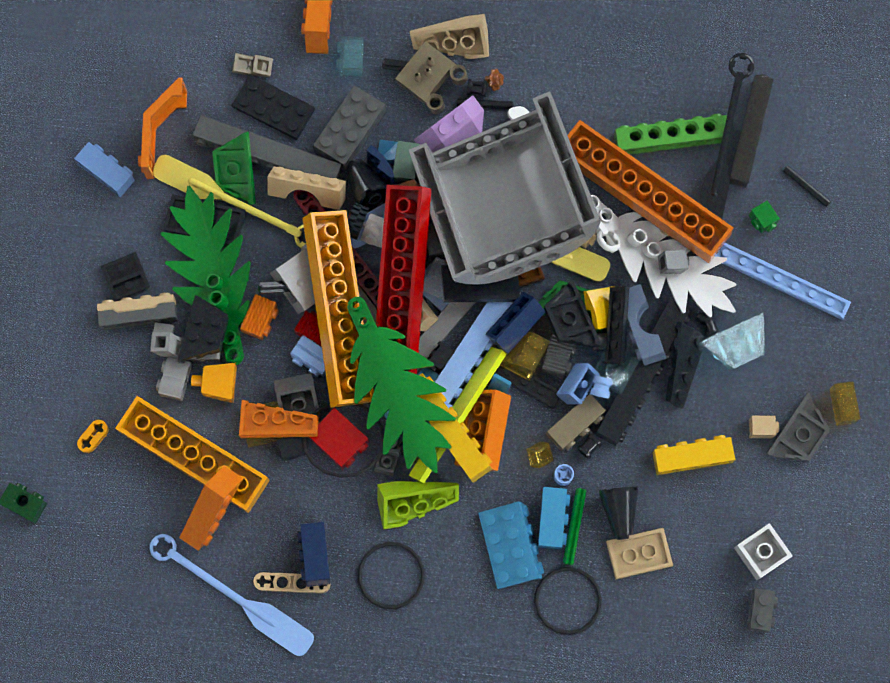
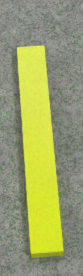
(466, 402)

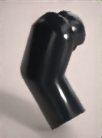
(709, 323)

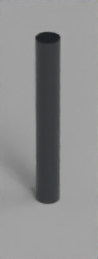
(490, 103)
(807, 186)

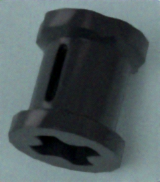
(477, 87)
(589, 446)

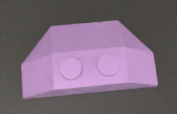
(456, 126)

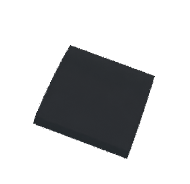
(125, 276)

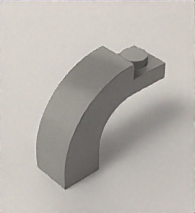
(169, 345)

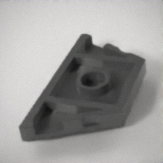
(801, 433)

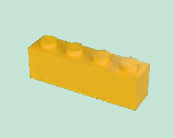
(693, 455)

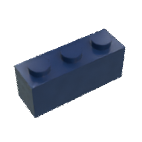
(515, 322)
(314, 554)

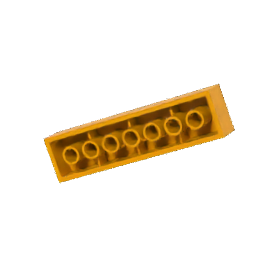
(188, 450)

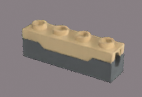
(137, 312)

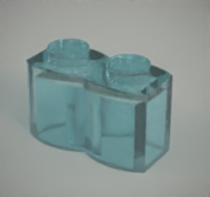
(351, 56)

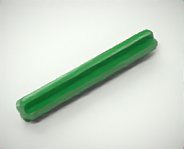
(574, 526)

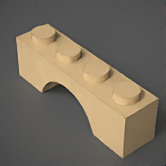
(327, 190)

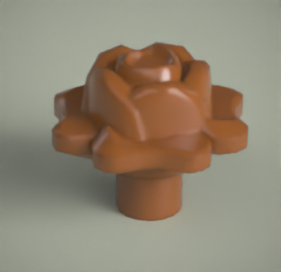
(495, 79)

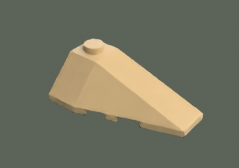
(459, 37)

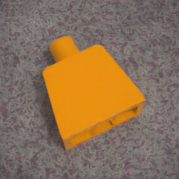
(217, 381)

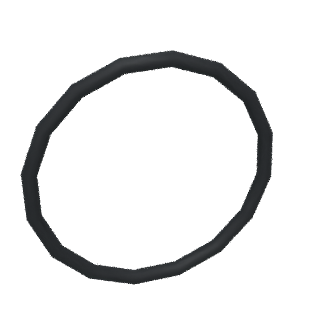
(363, 562)
(538, 608)

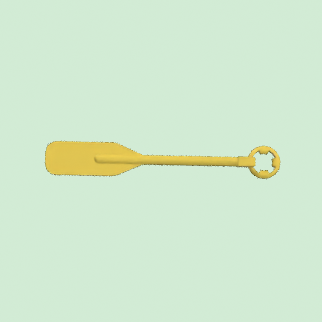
(182, 175)
(585, 264)

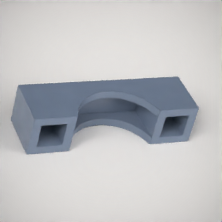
(649, 345)

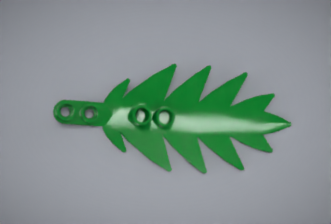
(211, 265)
(396, 390)

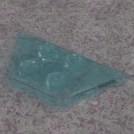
(739, 343)

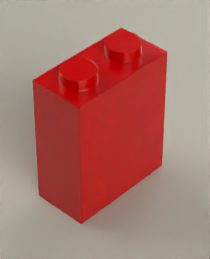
(340, 439)

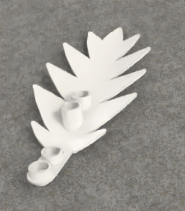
(642, 243)

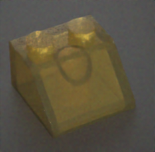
(526, 355)

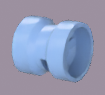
(601, 387)
(563, 471)

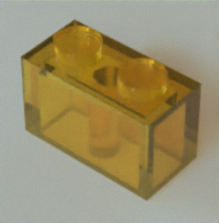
(845, 403)

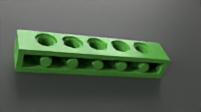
(666, 142)

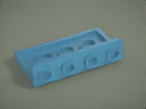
(511, 545)

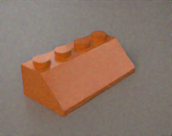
(488, 424)

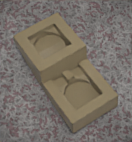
(256, 65)

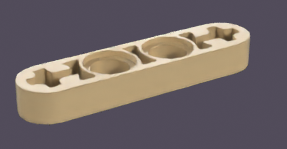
(291, 586)

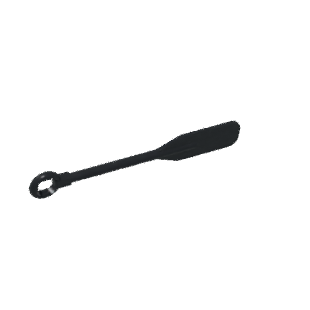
(717, 181)

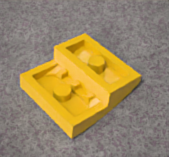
(598, 302)

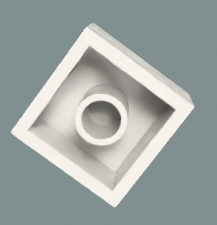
(763, 551)

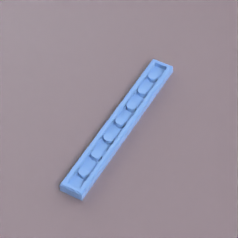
(784, 281)

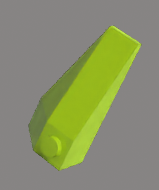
(407, 500)

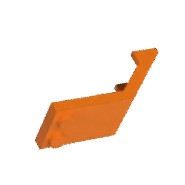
(153, 117)

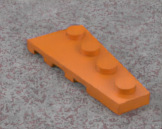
(269, 422)

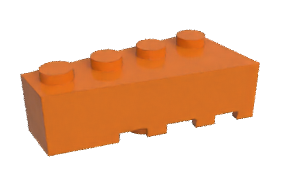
(317, 25)
(210, 508)

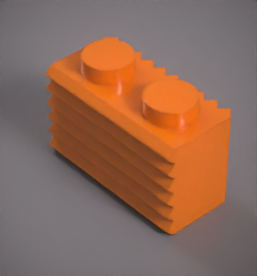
(259, 317)

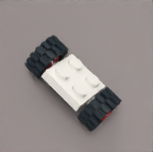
(372, 227)

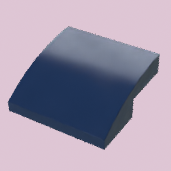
(378, 162)

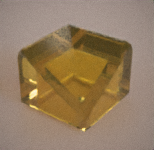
(539, 454)

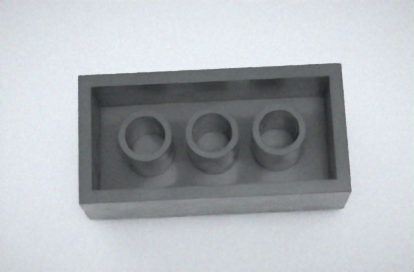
(350, 127)

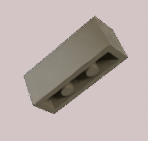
(576, 423)

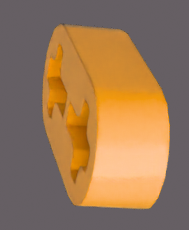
(89, 432)

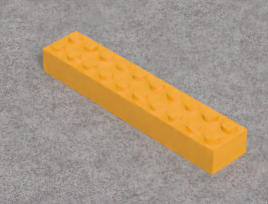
(333, 287)

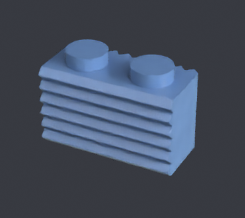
(577, 384)

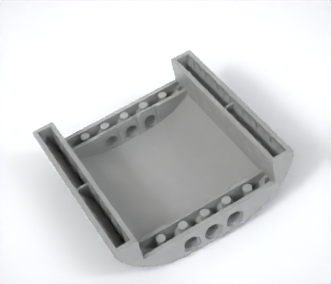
(508, 197)

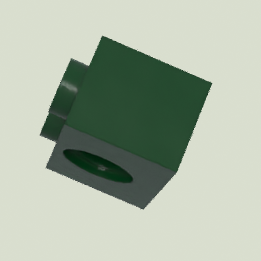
(12, 497)

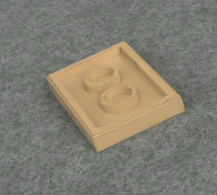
(639, 553)

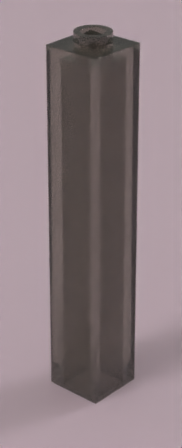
(750, 130)

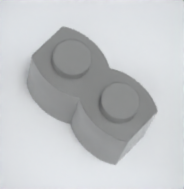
(174, 379)

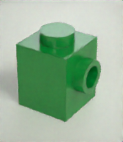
(764, 217)

